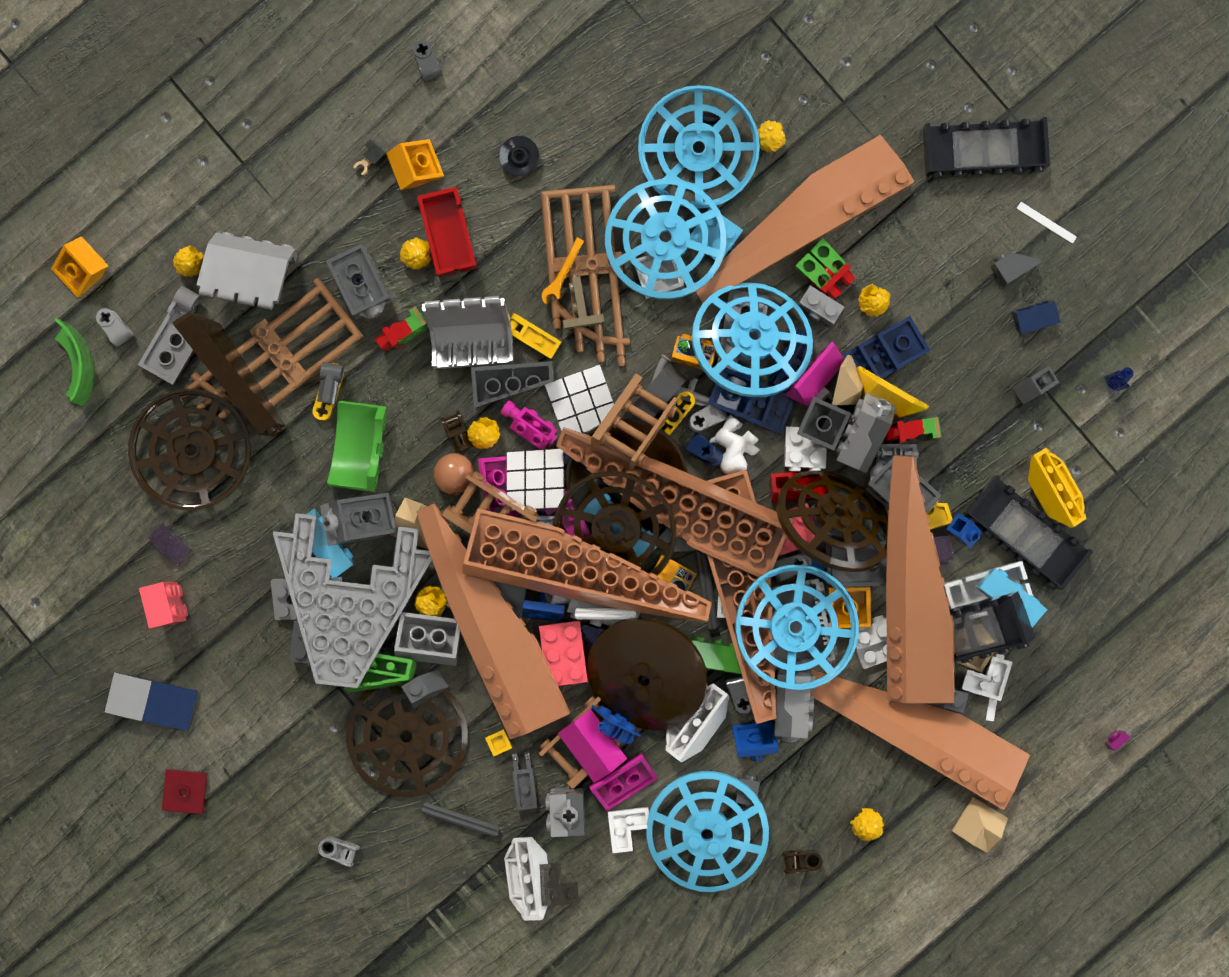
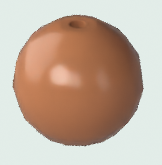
(451, 472)

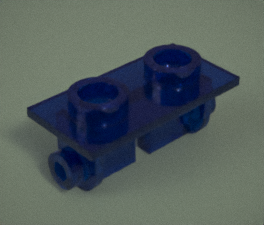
(1119, 379)

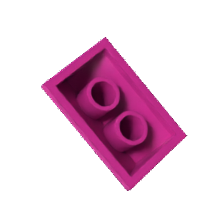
(816, 375)
(495, 473)
(592, 749)
(623, 781)

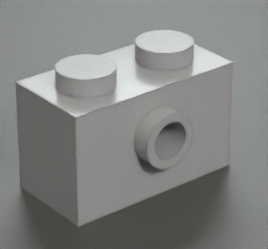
(820, 306)

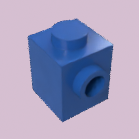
(964, 530)

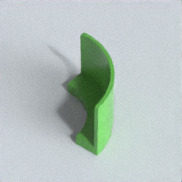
(81, 361)
(357, 446)

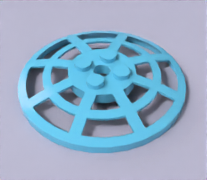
(700, 132)
(665, 251)
(746, 346)
(809, 627)
(712, 820)

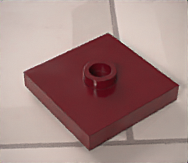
(184, 791)

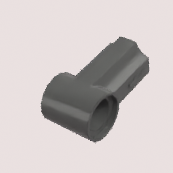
(330, 378)

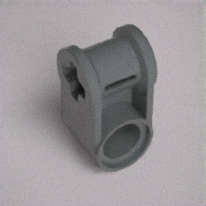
(427, 63)
(738, 691)

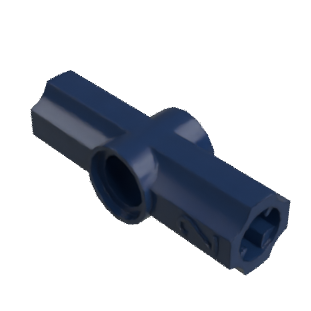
(780, 376)

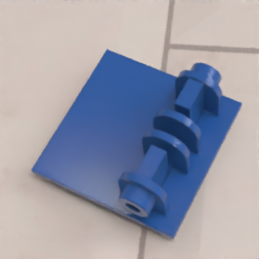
(616, 726)

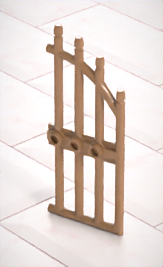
(585, 265)
(277, 351)

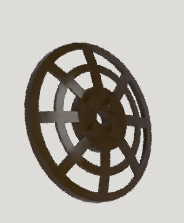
(177, 446)
(622, 515)
(830, 522)
(410, 750)

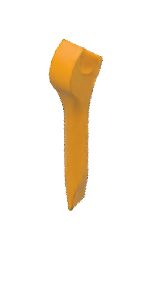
(556, 286)

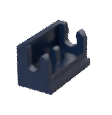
(1036, 316)

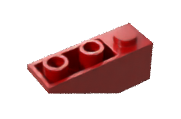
(778, 480)

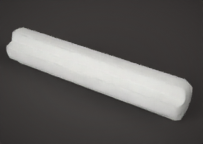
(603, 613)

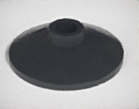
(515, 146)

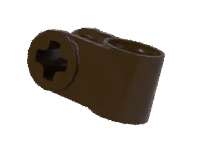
(800, 861)

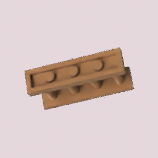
(614, 420)
(456, 515)
(575, 776)

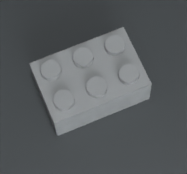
(427, 639)

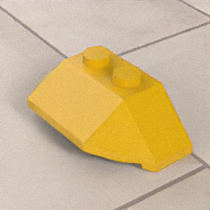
(877, 387)
(1056, 489)

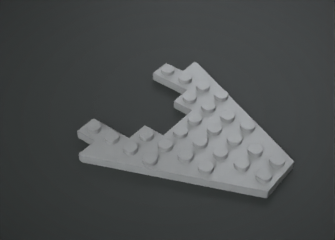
(344, 620)

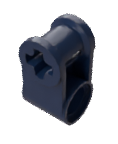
(704, 450)

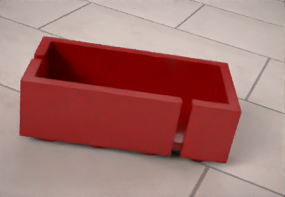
(447, 232)

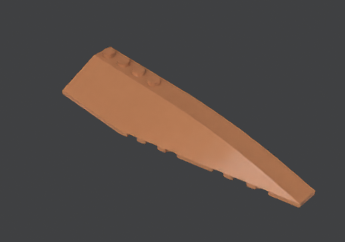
(815, 210)
(703, 513)
(565, 566)
(731, 587)
(916, 603)
(496, 638)
(933, 736)

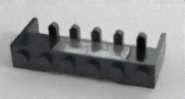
(986, 148)
(1027, 533)
(990, 627)

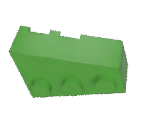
(717, 655)
(386, 672)

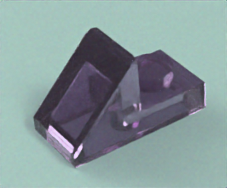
(169, 544)

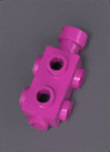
(531, 428)

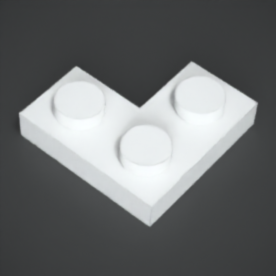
(991, 684)
(621, 824)

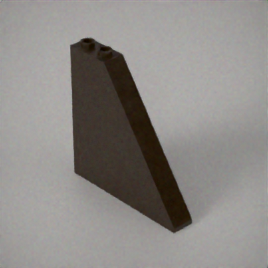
(230, 370)

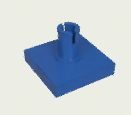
(543, 610)
(755, 739)

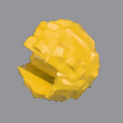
(771, 136)
(415, 253)
(188, 261)
(874, 300)
(483, 433)
(430, 601)
(868, 825)

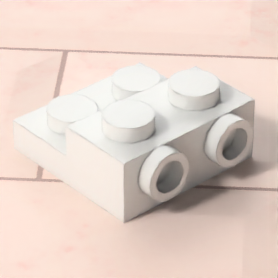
(661, 285)
(802, 452)
(872, 643)

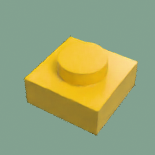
(498, 742)

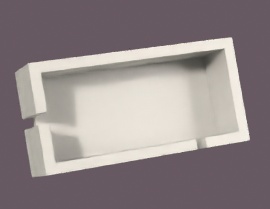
(964, 590)

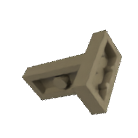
(579, 309)

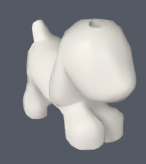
(735, 446)

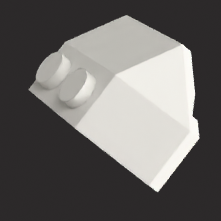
(696, 732)
(523, 877)

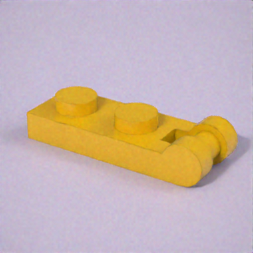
(534, 337)

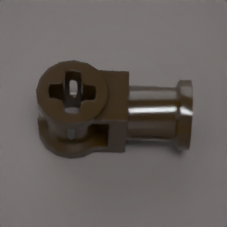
(456, 430)

